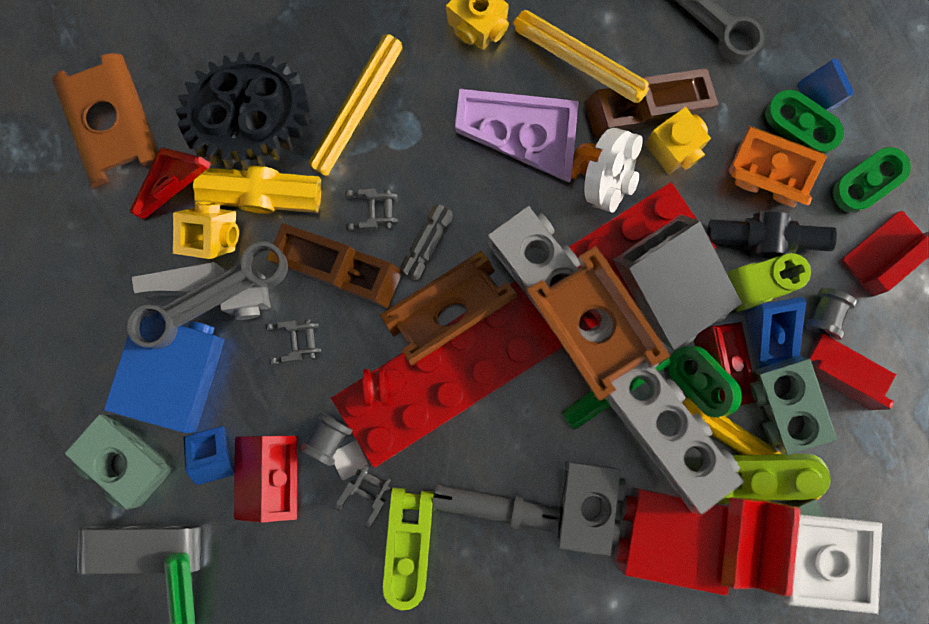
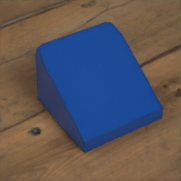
(827, 86)
(208, 456)

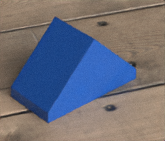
(776, 330)

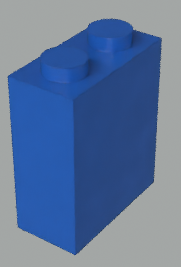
(166, 383)

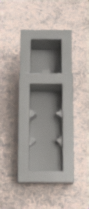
(184, 280)

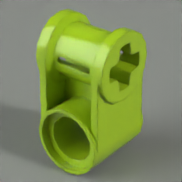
(762, 281)

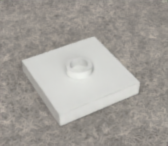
(837, 564)

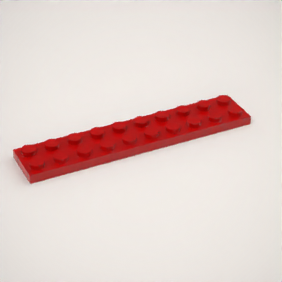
(490, 351)

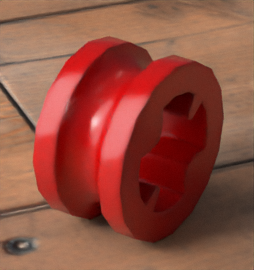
(375, 386)

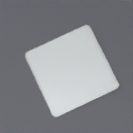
(349, 460)

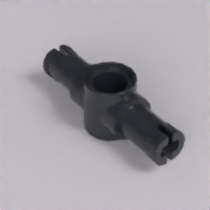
(771, 235)

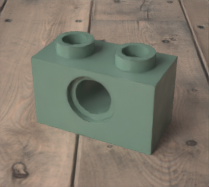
(142, 465)

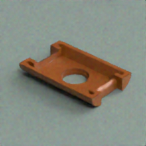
(128, 136)
(465, 285)
(598, 288)

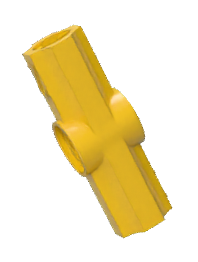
(259, 190)

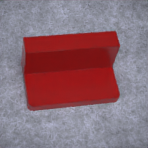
(888, 254)
(851, 373)
(265, 478)
(760, 545)

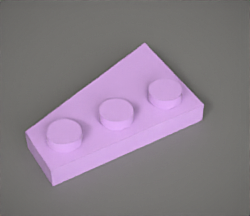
(521, 126)

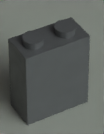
(678, 281)

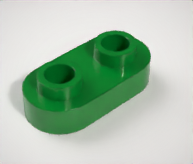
(804, 119)
(869, 181)
(706, 383)

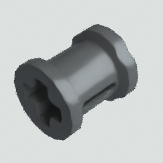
(831, 313)
(326, 439)

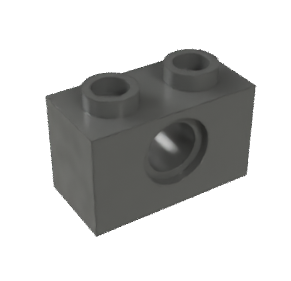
(593, 534)

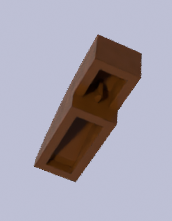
(664, 99)
(337, 265)

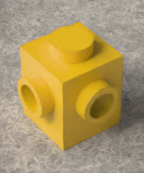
(478, 20)
(679, 141)
(204, 231)

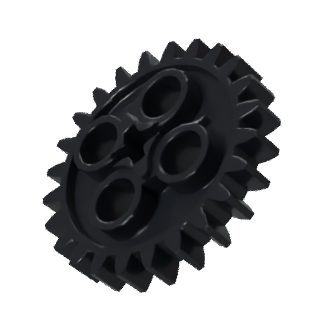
(243, 111)

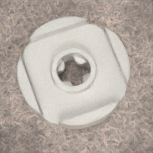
(614, 172)

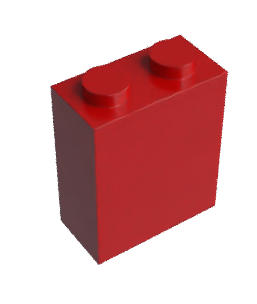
(672, 543)

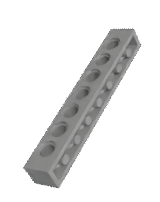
(718, 472)

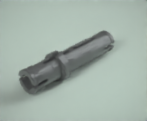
(497, 509)

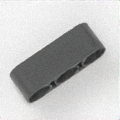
(134, 548)

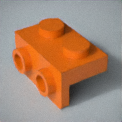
(776, 166)

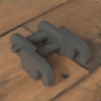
(372, 222)
(296, 355)
(353, 487)

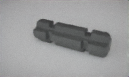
(426, 242)

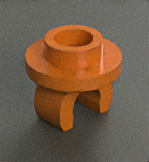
(582, 156)

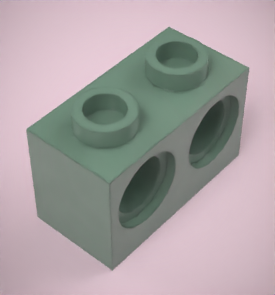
(802, 399)

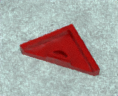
(166, 177)

